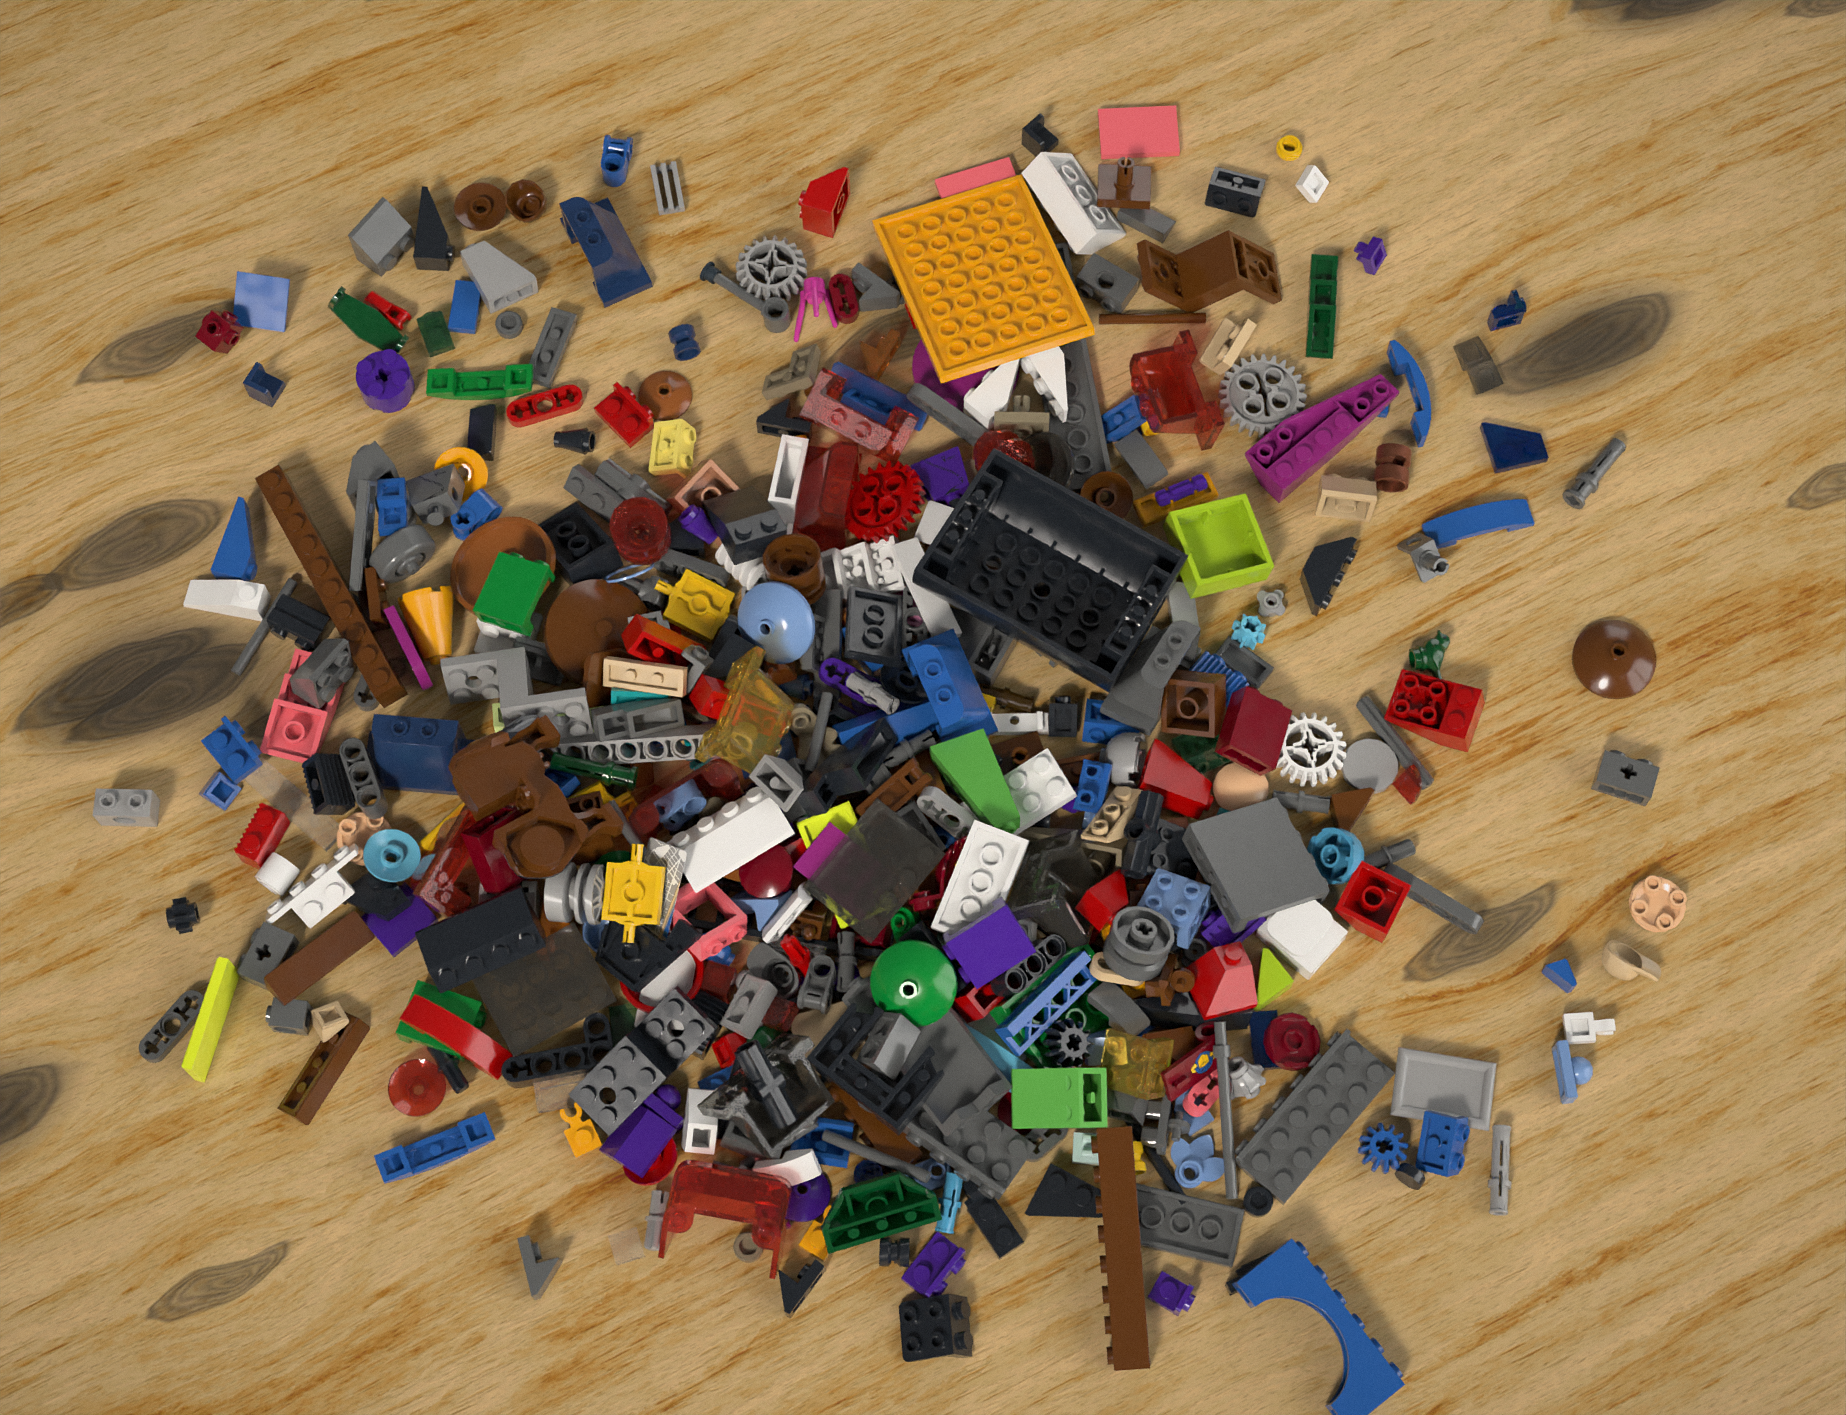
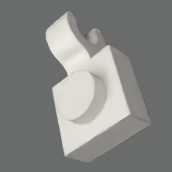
(1582, 1027)

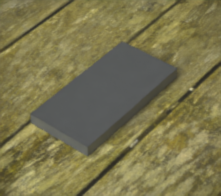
(1190, 1230)

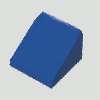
(220, 790)
(1560, 974)

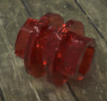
(1007, 443)

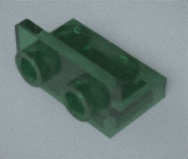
(1199, 752)

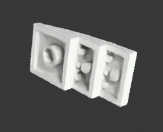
(863, 566)

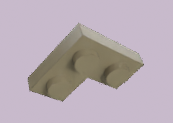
(798, 376)

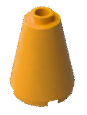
(430, 621)

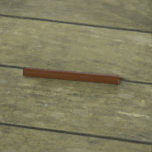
(1152, 318)

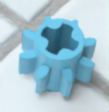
(1248, 631)

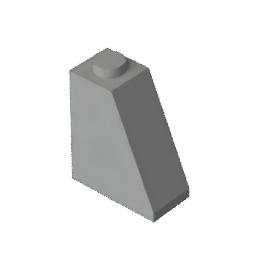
(497, 276)

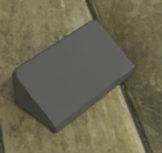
(1147, 222)

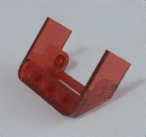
(729, 1195)

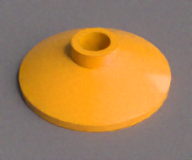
(470, 460)

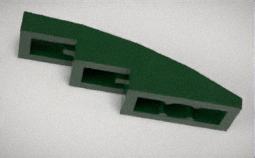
(1321, 306)

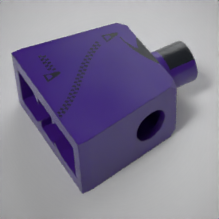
(943, 477)

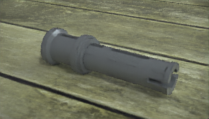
(1588, 481)

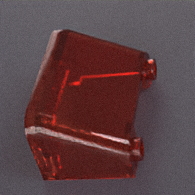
(713, 776)

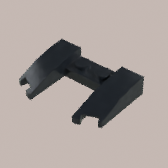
(891, 1106)

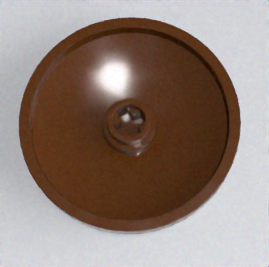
(588, 620)

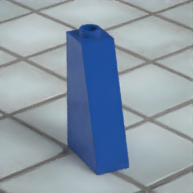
(905, 722)

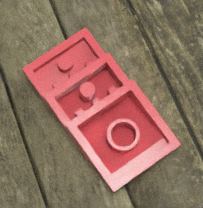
(294, 725)

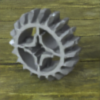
(752, 264)

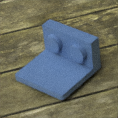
(1179, 901)

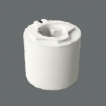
(277, 874)

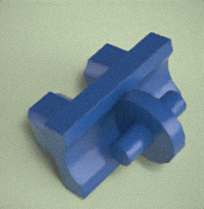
(1092, 786)

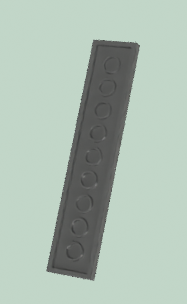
(1083, 422)

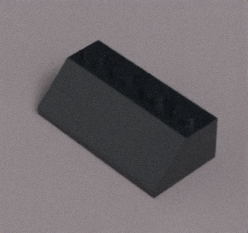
(481, 939)

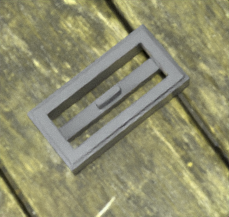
(664, 169)

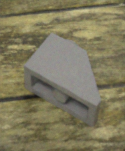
(778, 781)

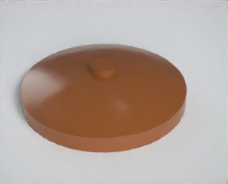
(479, 551)

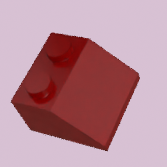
(825, 202)
(1372, 901)

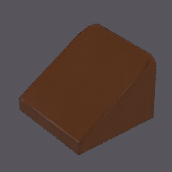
(645, 774)

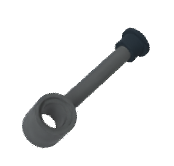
(767, 307)

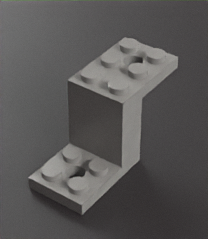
(508, 677)

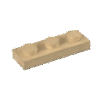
(645, 676)

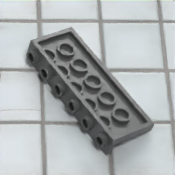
(1312, 1116)
(979, 1152)

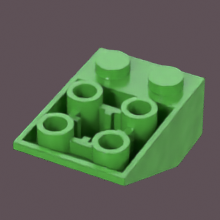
(1059, 1098)

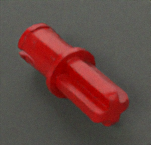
(798, 955)

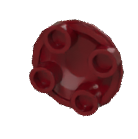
(767, 873)

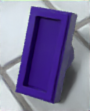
(663, 1103)

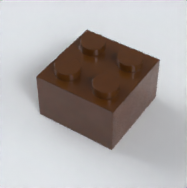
(1194, 703)

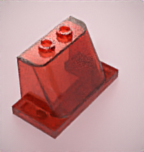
(1171, 393)
(852, 426)
(826, 493)
(442, 865)

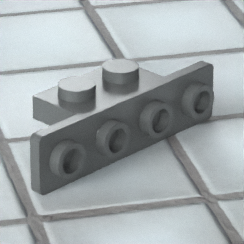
(826, 641)

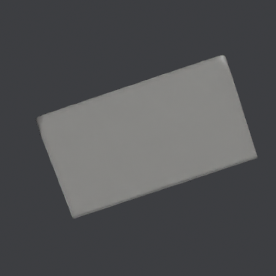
(1181, 606)
(749, 1006)

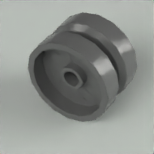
(1138, 943)

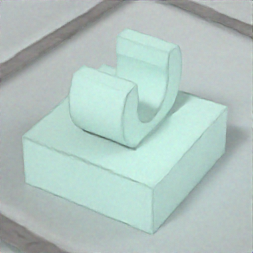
(1083, 1150)

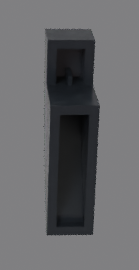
(848, 768)

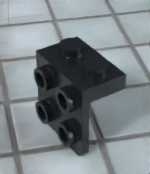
(1171, 852)
(935, 1328)

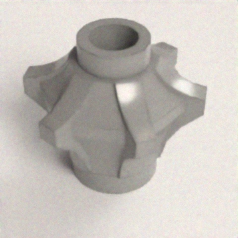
(1245, 1078)

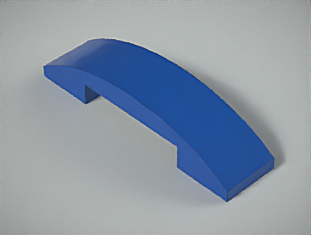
(1404, 363)
(1479, 520)
(435, 1150)

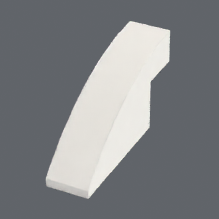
(788, 478)

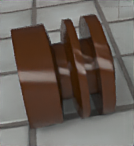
(796, 562)

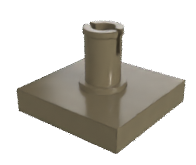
(1021, 419)

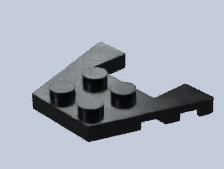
(645, 959)

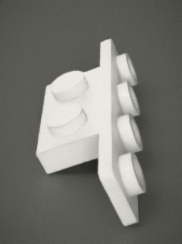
(320, 893)

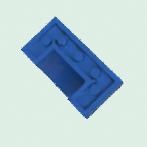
(949, 686)

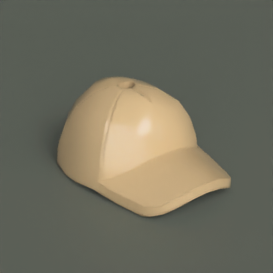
(1627, 963)

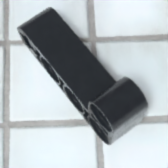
(559, 1057)

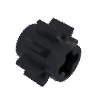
(182, 915)

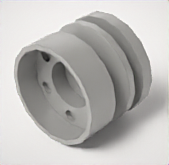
(576, 893)

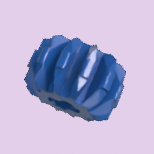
(1393, 1150)

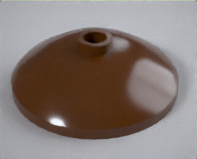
(1611, 674)

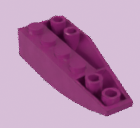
(1315, 436)

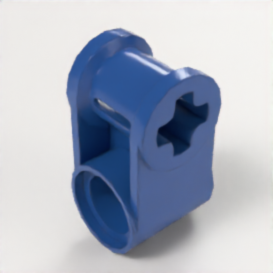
(616, 156)
(474, 513)

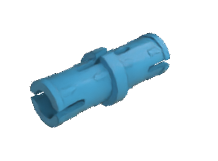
(949, 1203)

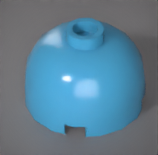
(1336, 854)

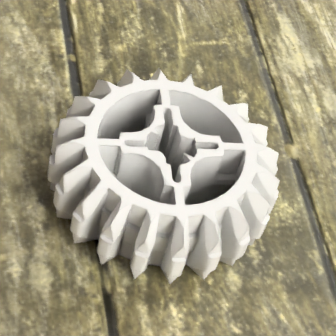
(1330, 744)

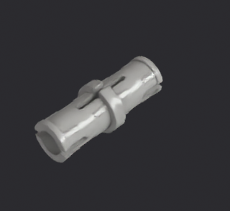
(872, 693)

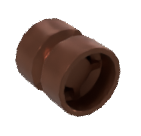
(1392, 466)

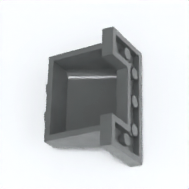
(1140, 689)

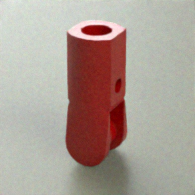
(387, 309)

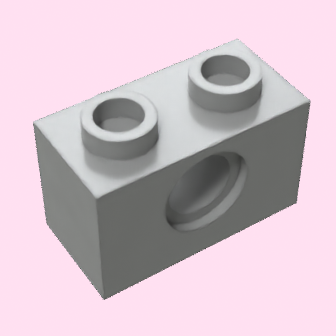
(126, 807)

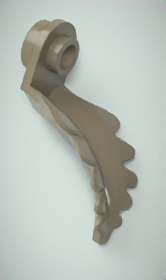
(804, 730)

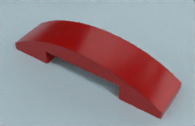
(456, 1035)

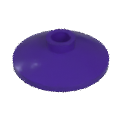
(811, 1204)

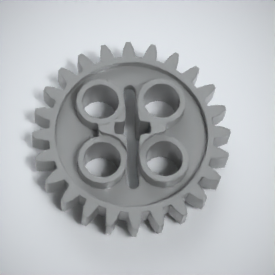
(1236, 399)

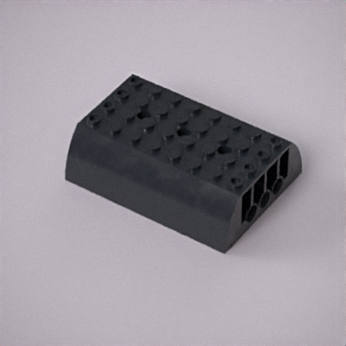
(1054, 543)

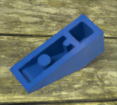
(236, 551)

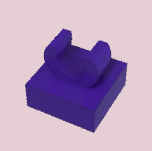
(1371, 254)

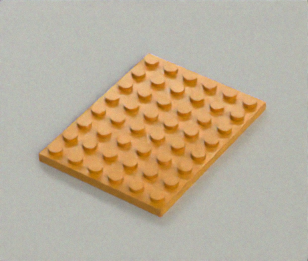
(982, 278)

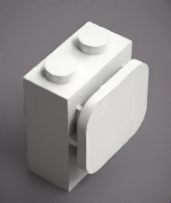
(1302, 936)

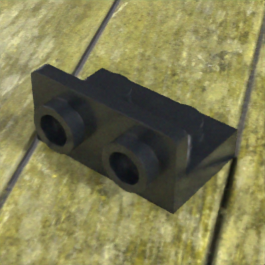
(1234, 192)

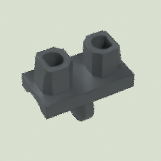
(1158, 1137)

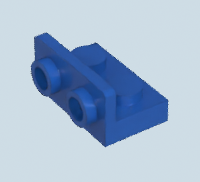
(1100, 727)
(232, 751)
(1442, 1143)

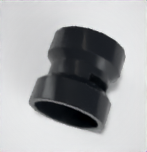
(895, 1252)

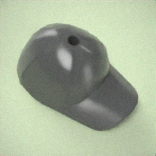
(772, 965)

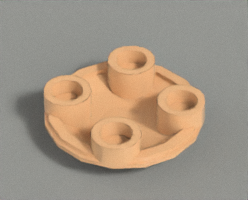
(1239, 787)
(357, 830)
(1657, 904)

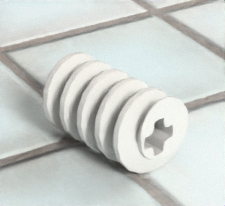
(748, 573)

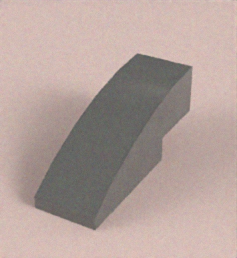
(636, 718)

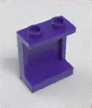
(989, 945)

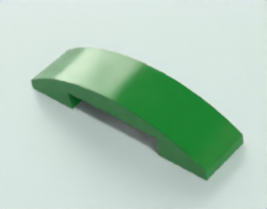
(480, 385)

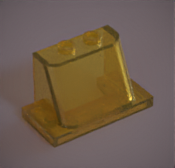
(751, 718)

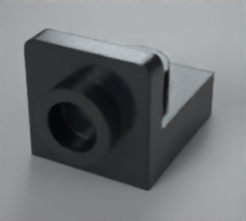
(1062, 717)

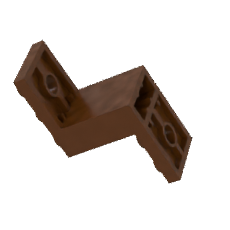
(1208, 272)

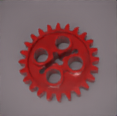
(884, 501)

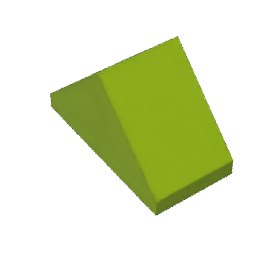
(1271, 979)

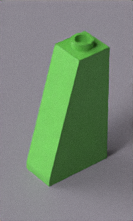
(977, 778)

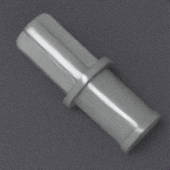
(655, 1220)

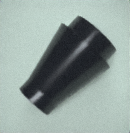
(576, 440)

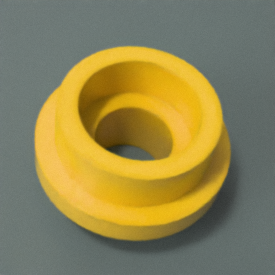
(1289, 142)

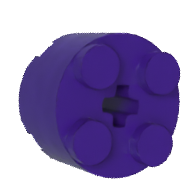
(385, 381)

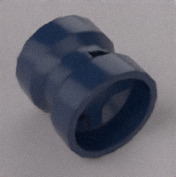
(684, 342)

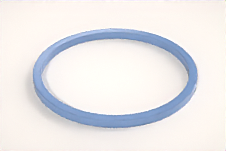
(627, 577)

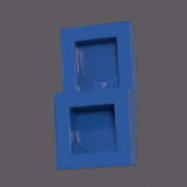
(391, 505)

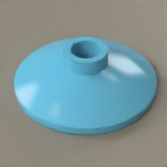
(391, 844)

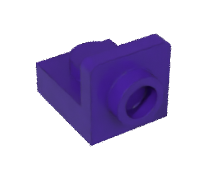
(1172, 1294)

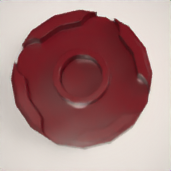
(1291, 1041)

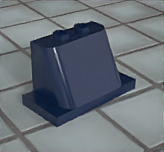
(607, 247)
(415, 752)

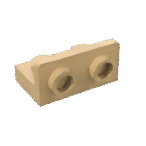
(1226, 345)

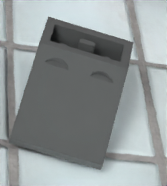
(983, 647)

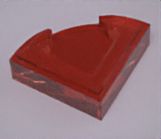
(1409, 784)

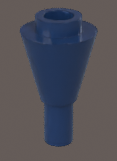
(799, 688)

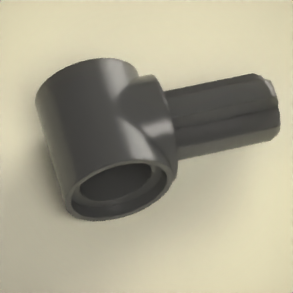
(645, 590)

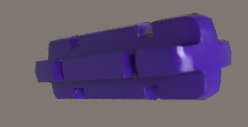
(1181, 490)

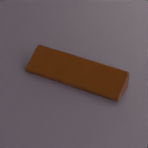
(318, 958)
(323, 1071)

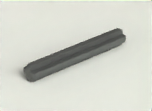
(1392, 738)

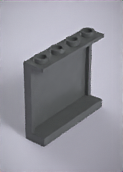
(1254, 862)

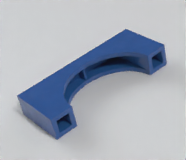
(1290, 1275)

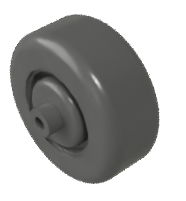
(402, 553)

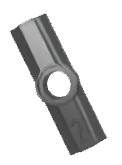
(627, 484)

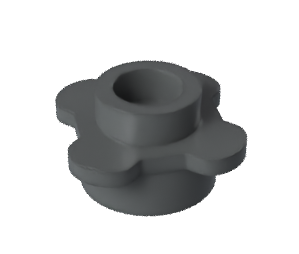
(1198, 945)

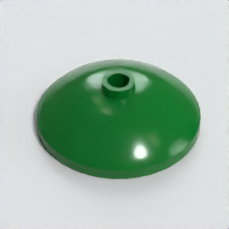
(923, 968)

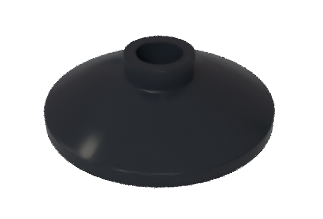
(902, 684)

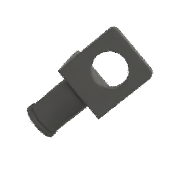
(1424, 556)

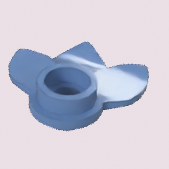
(1199, 1159)

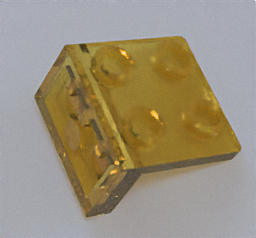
(1136, 1063)

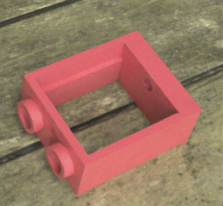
(721, 936)

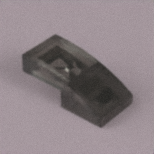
(1479, 365)

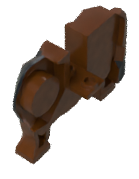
(510, 769)

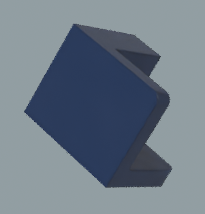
(263, 386)

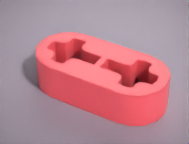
(1201, 1089)

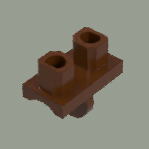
(1170, 981)

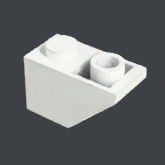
(698, 1130)

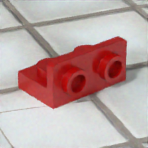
(625, 415)

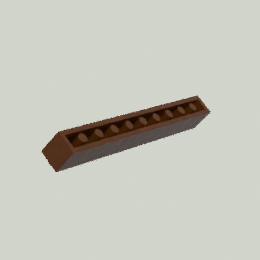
(331, 586)

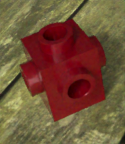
(220, 331)

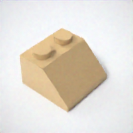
(1346, 498)

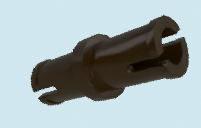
(1007, 698)

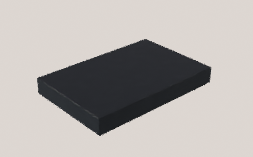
(873, 626)

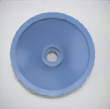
(786, 615)

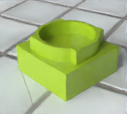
(1221, 545)

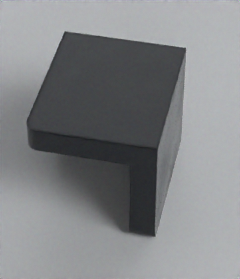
(1037, 137)

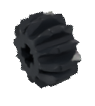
(1067, 1054)

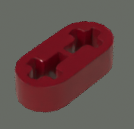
(838, 299)

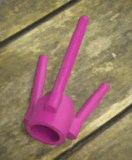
(814, 294)

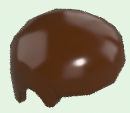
(525, 201)

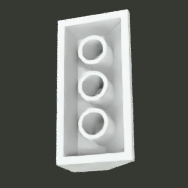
(1072, 202)
(731, 837)

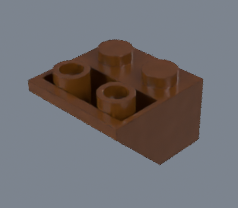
(600, 844)

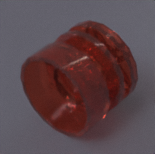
(630, 520)

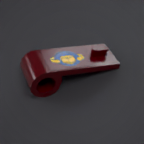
(1192, 1066)

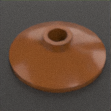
(673, 403)

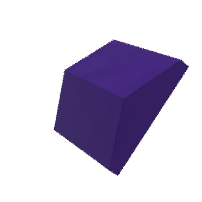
(638, 1141)

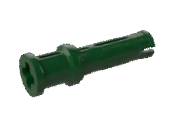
(607, 773)

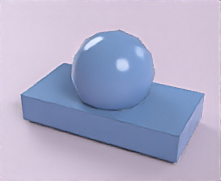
(1569, 1071)

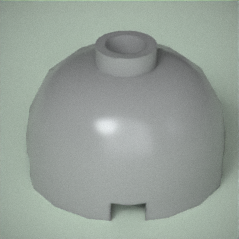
(1126, 757)

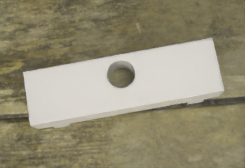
(1027, 723)

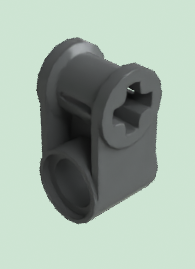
(818, 990)

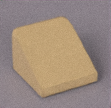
(329, 1020)

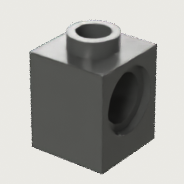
(291, 1018)

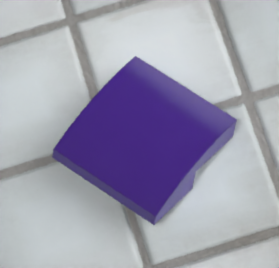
(401, 930)

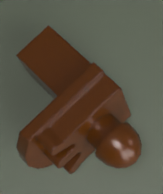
(810, 923)

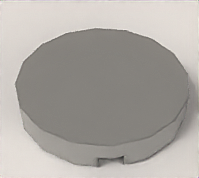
(1370, 765)

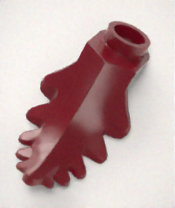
(943, 873)

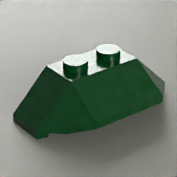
(878, 1210)

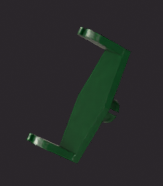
(366, 322)

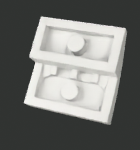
(786, 914)

